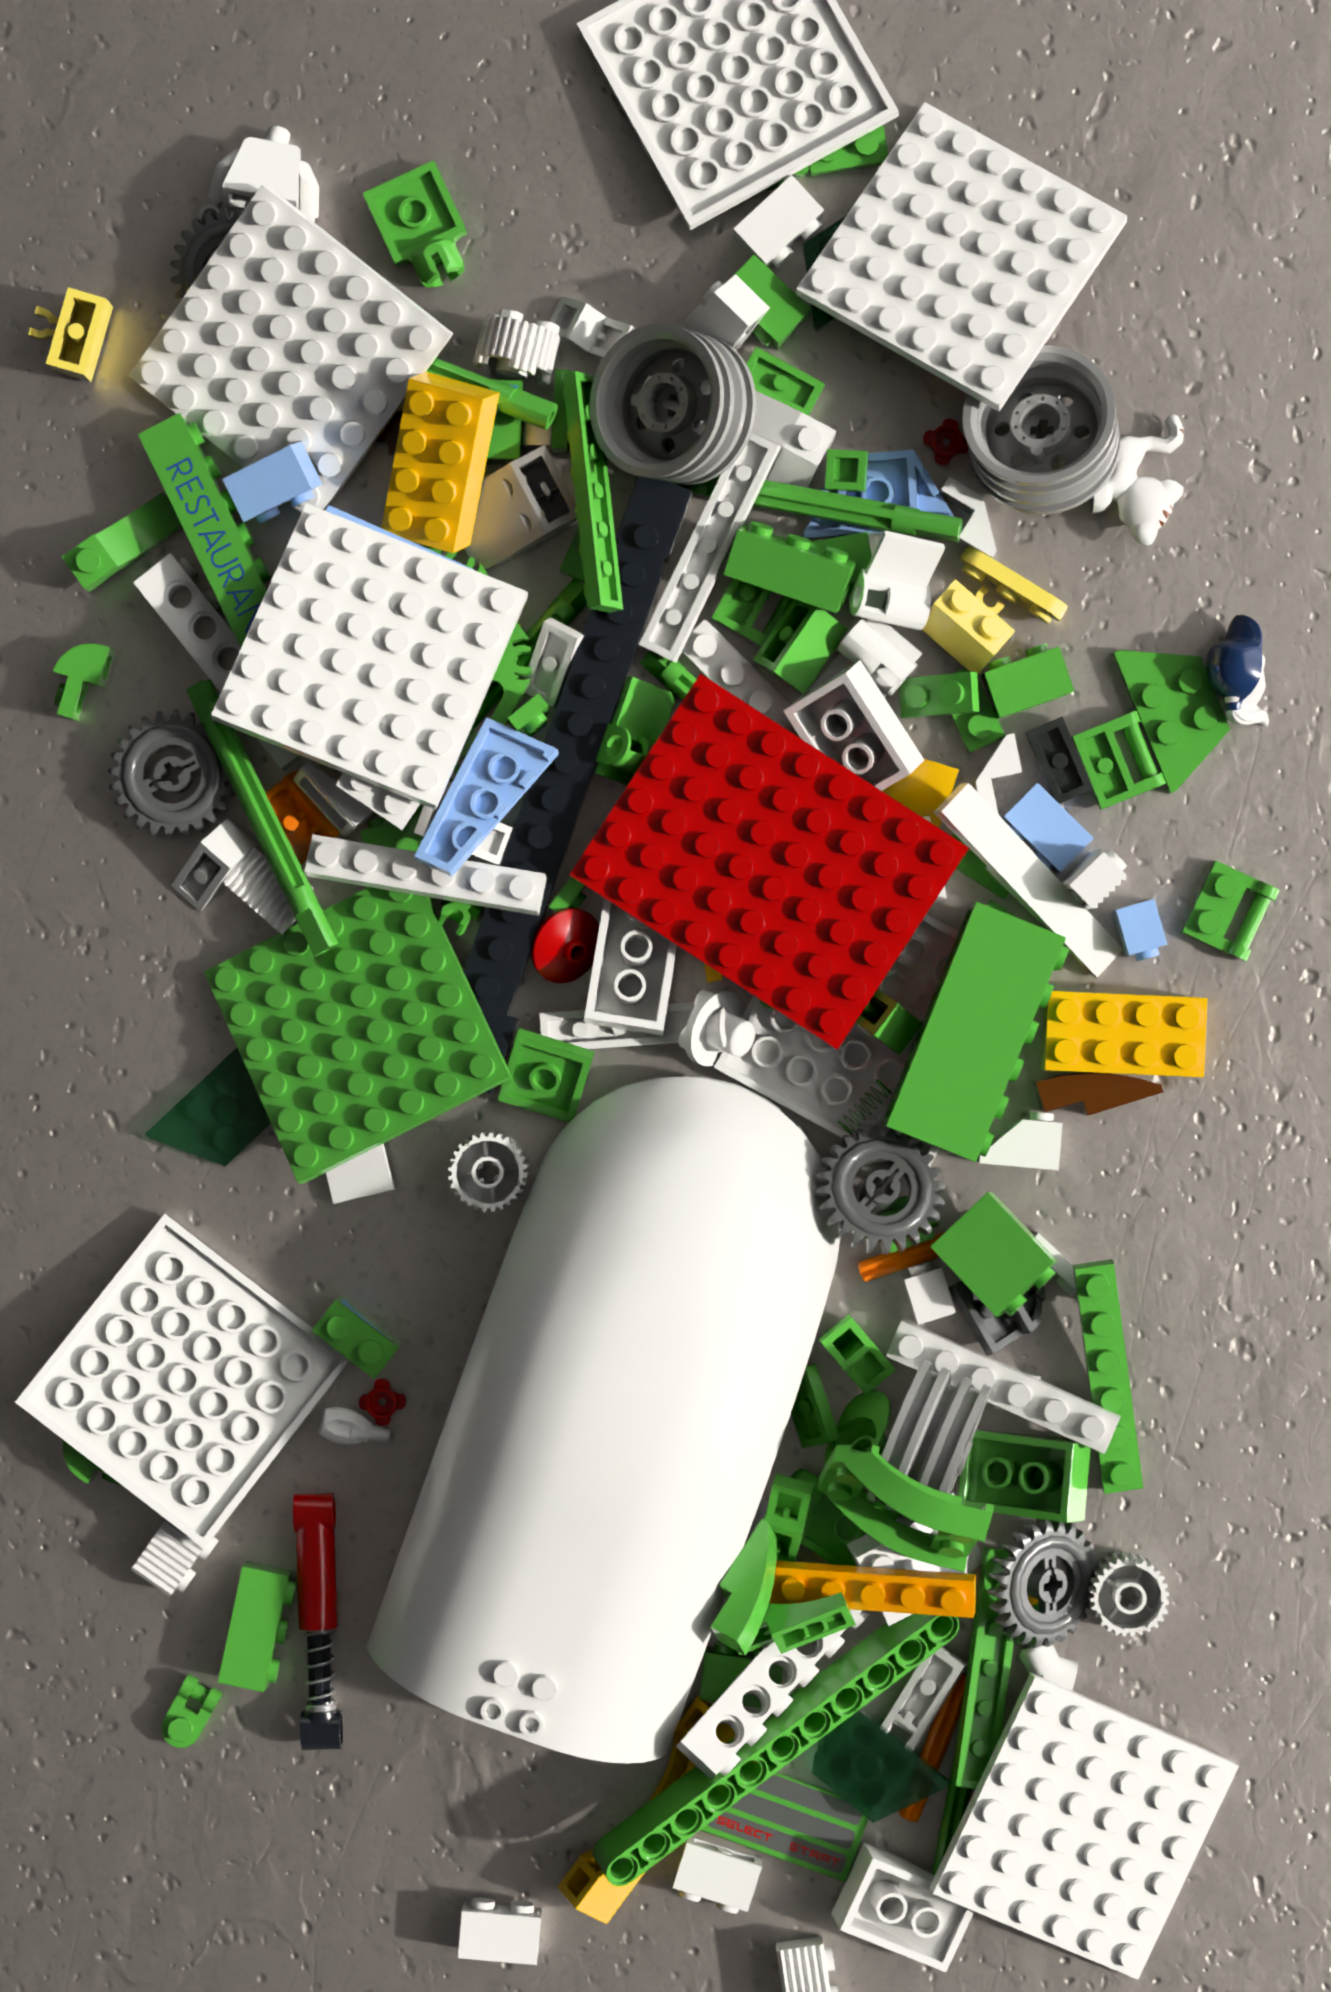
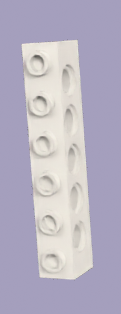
(158, 588)
(701, 1743)

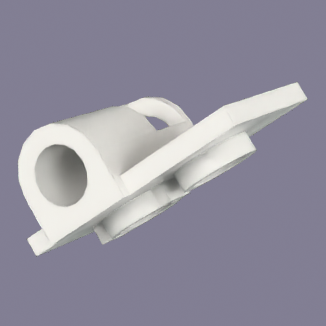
(902, 571)
(881, 650)
(361, 1176)

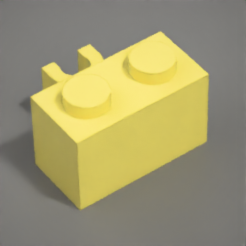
(77, 333)
(967, 626)

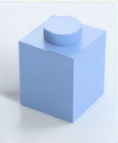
(1140, 929)

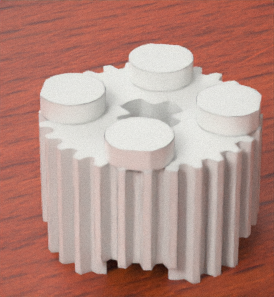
(517, 348)
(472, 1156)
(1148, 1584)

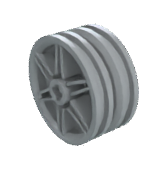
(672, 404)
(1084, 462)
(935, 1428)

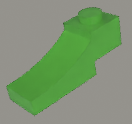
(123, 542)
(803, 1622)

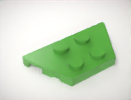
(1175, 709)

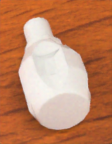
(349, 1427)

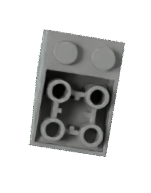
(520, 509)

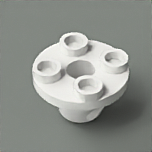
(716, 1028)

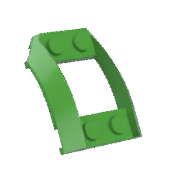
(953, 1525)

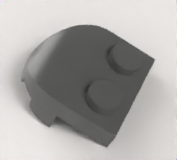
(998, 1331)

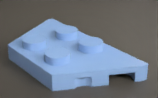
(892, 479)

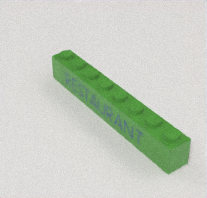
(208, 519)

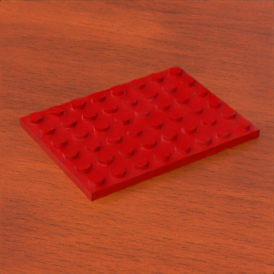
(769, 861)

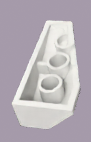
(801, 441)

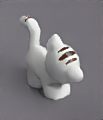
(1144, 500)

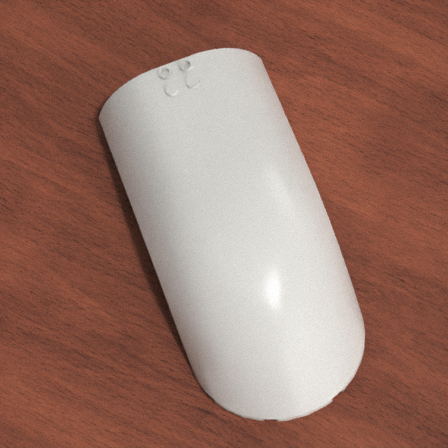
(615, 1422)

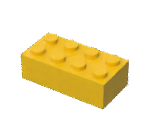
(440, 461)
(1124, 1034)

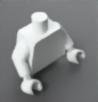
(259, 163)

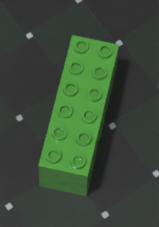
(975, 1031)

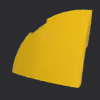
(925, 789)

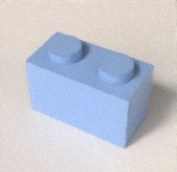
(272, 482)
(1047, 828)

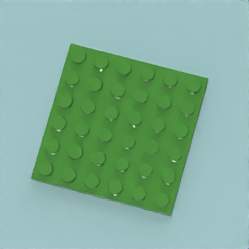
(360, 1035)

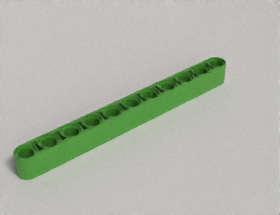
(812, 1714)

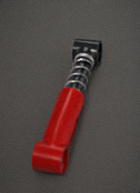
(317, 1615)

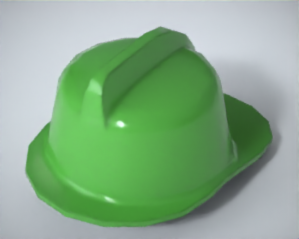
(863, 1423)

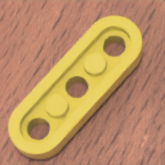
(1012, 585)

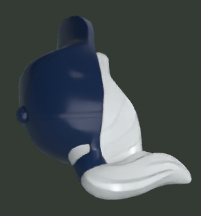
(1237, 671)

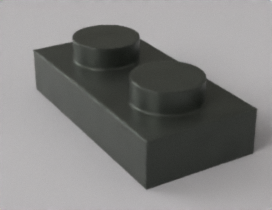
(1059, 760)

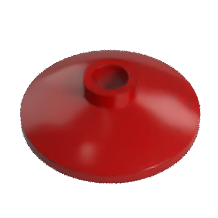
(556, 939)

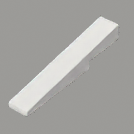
(1027, 878)

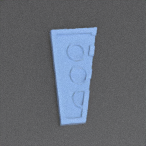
(486, 787)

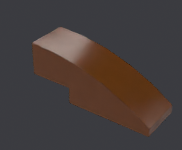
(1093, 1091)

